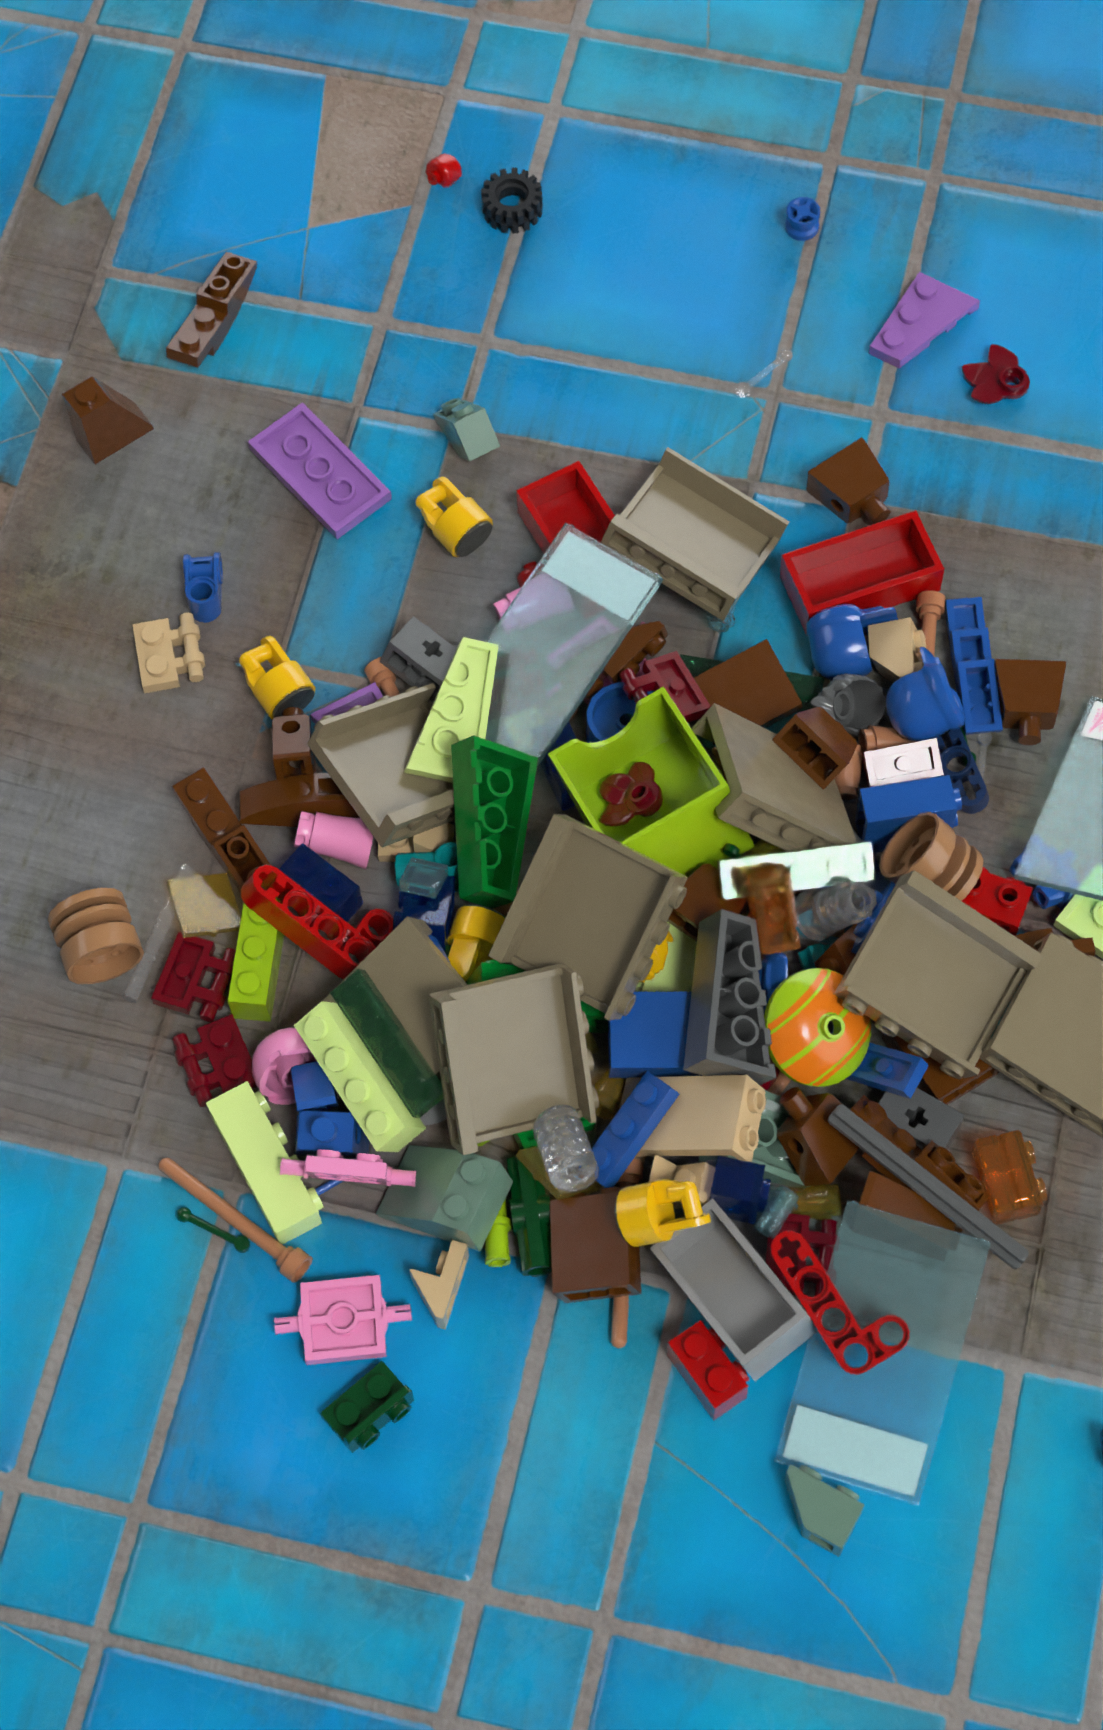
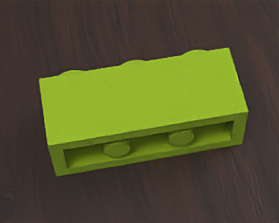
(255, 968)

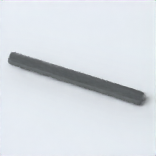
(927, 1186)

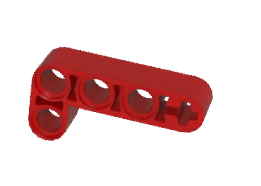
(313, 917)
(831, 1298)

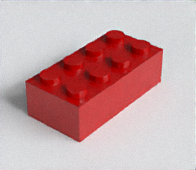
(560, 499)
(864, 568)

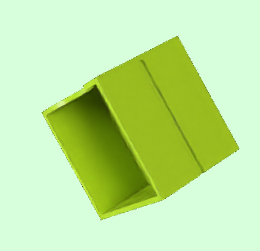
(686, 826)

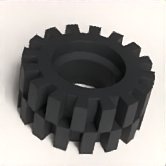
(509, 185)

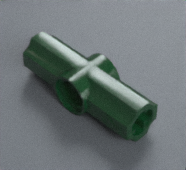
(530, 1219)

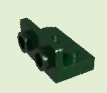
(368, 1407)

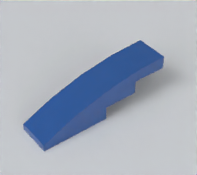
(973, 665)

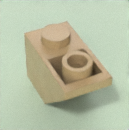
(896, 648)

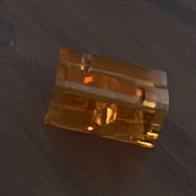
(773, 907)
(1008, 1176)

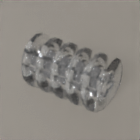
(565, 1148)

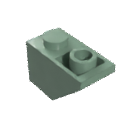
(467, 428)
(822, 1512)

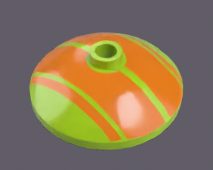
(800, 1034)

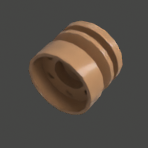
(935, 852)
(95, 936)

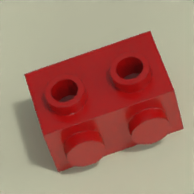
(1000, 900)
(707, 1369)

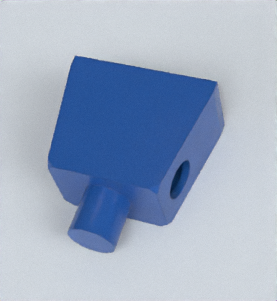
(329, 1132)

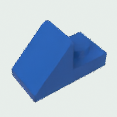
(313, 1088)

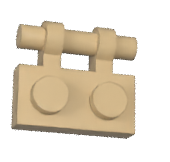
(157, 657)

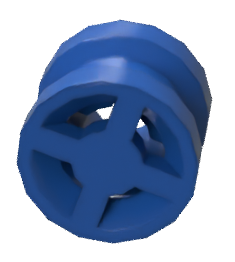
(798, 211)

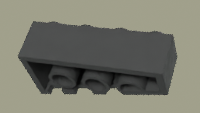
(727, 1002)

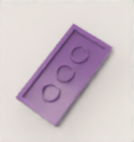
(319, 470)

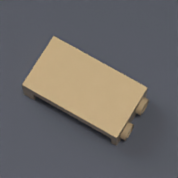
(707, 1118)

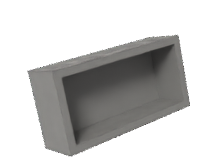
(736, 1292)

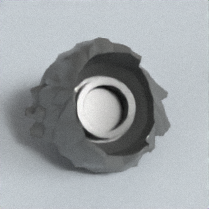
(852, 701)

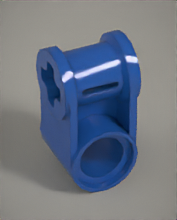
(203, 580)

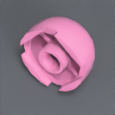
(274, 1061)

